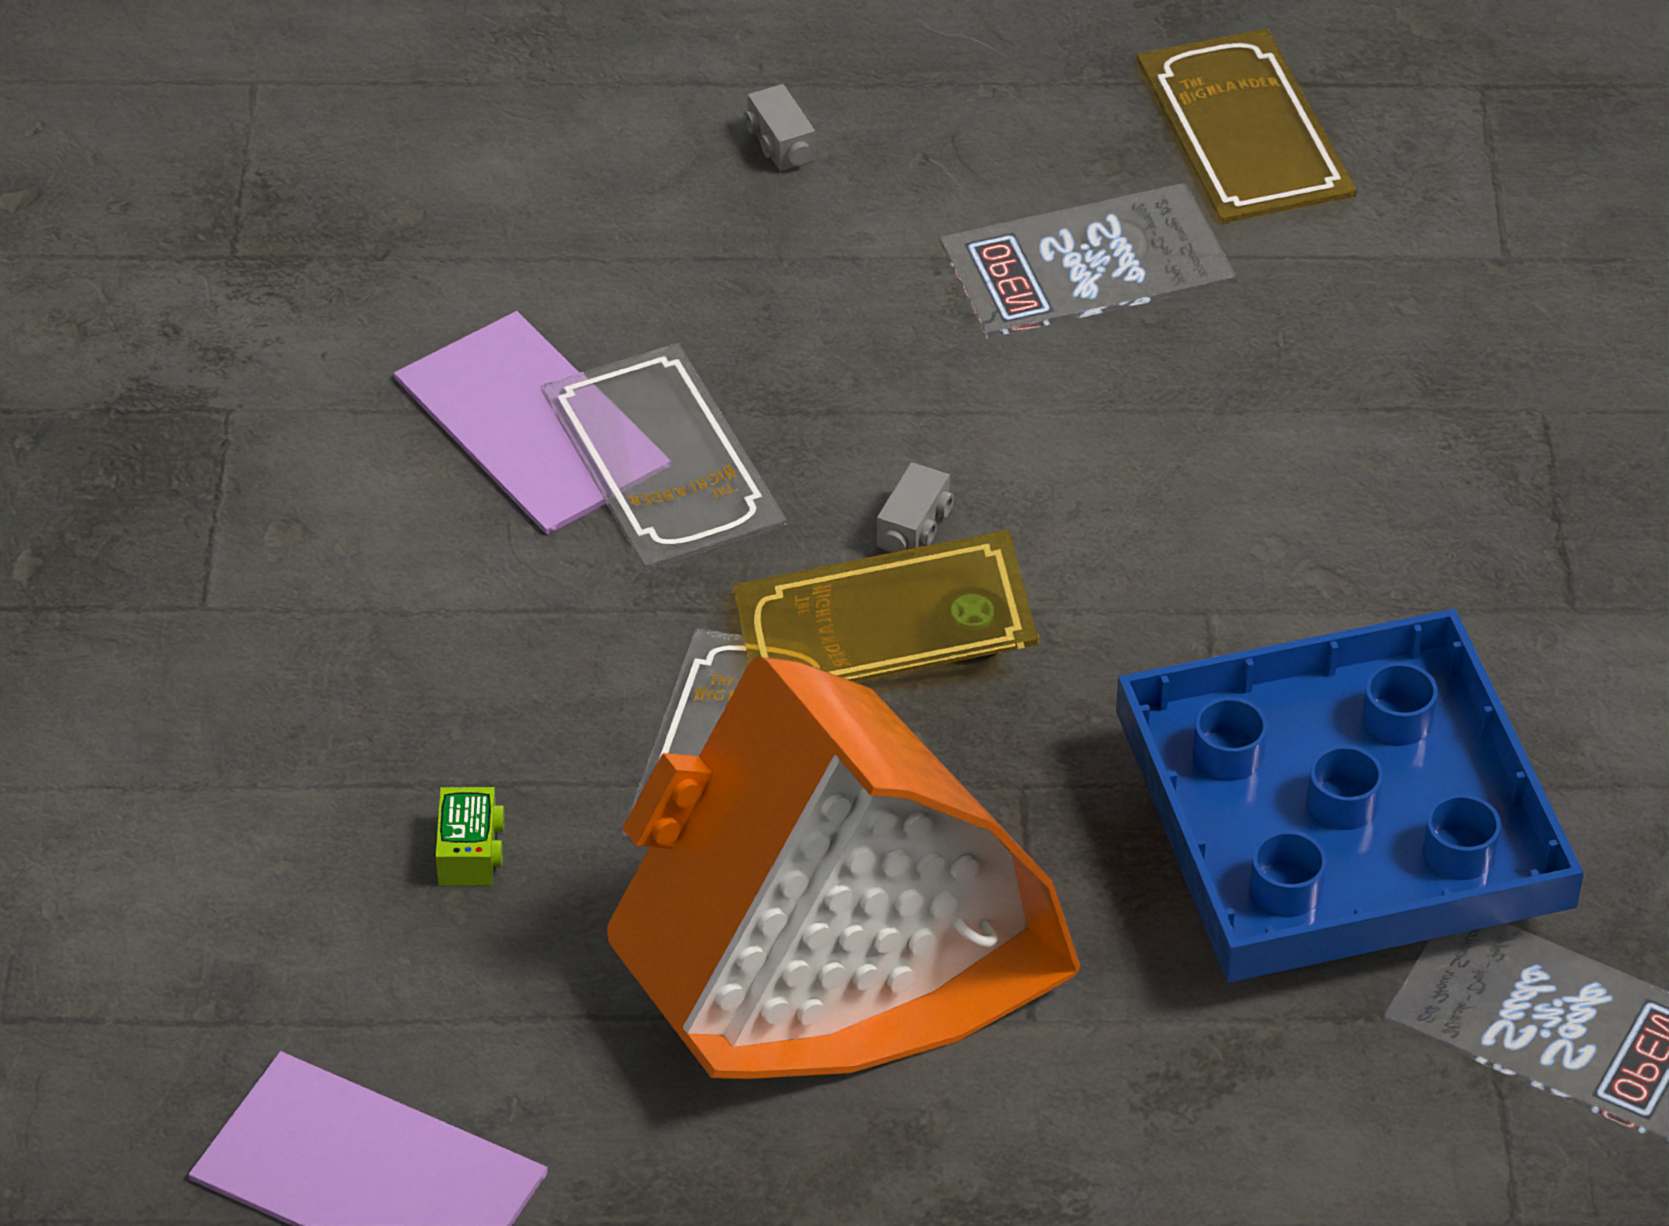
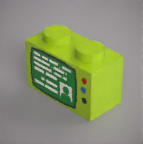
(467, 836)

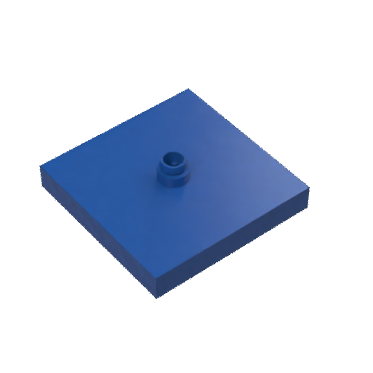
(1345, 794)

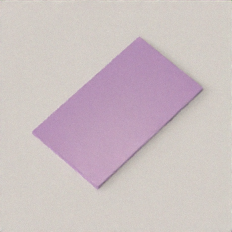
(493, 406)
(346, 1156)

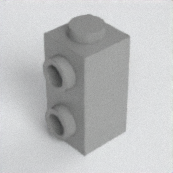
(780, 127)
(914, 509)

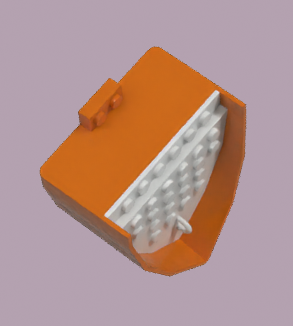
(827, 889)

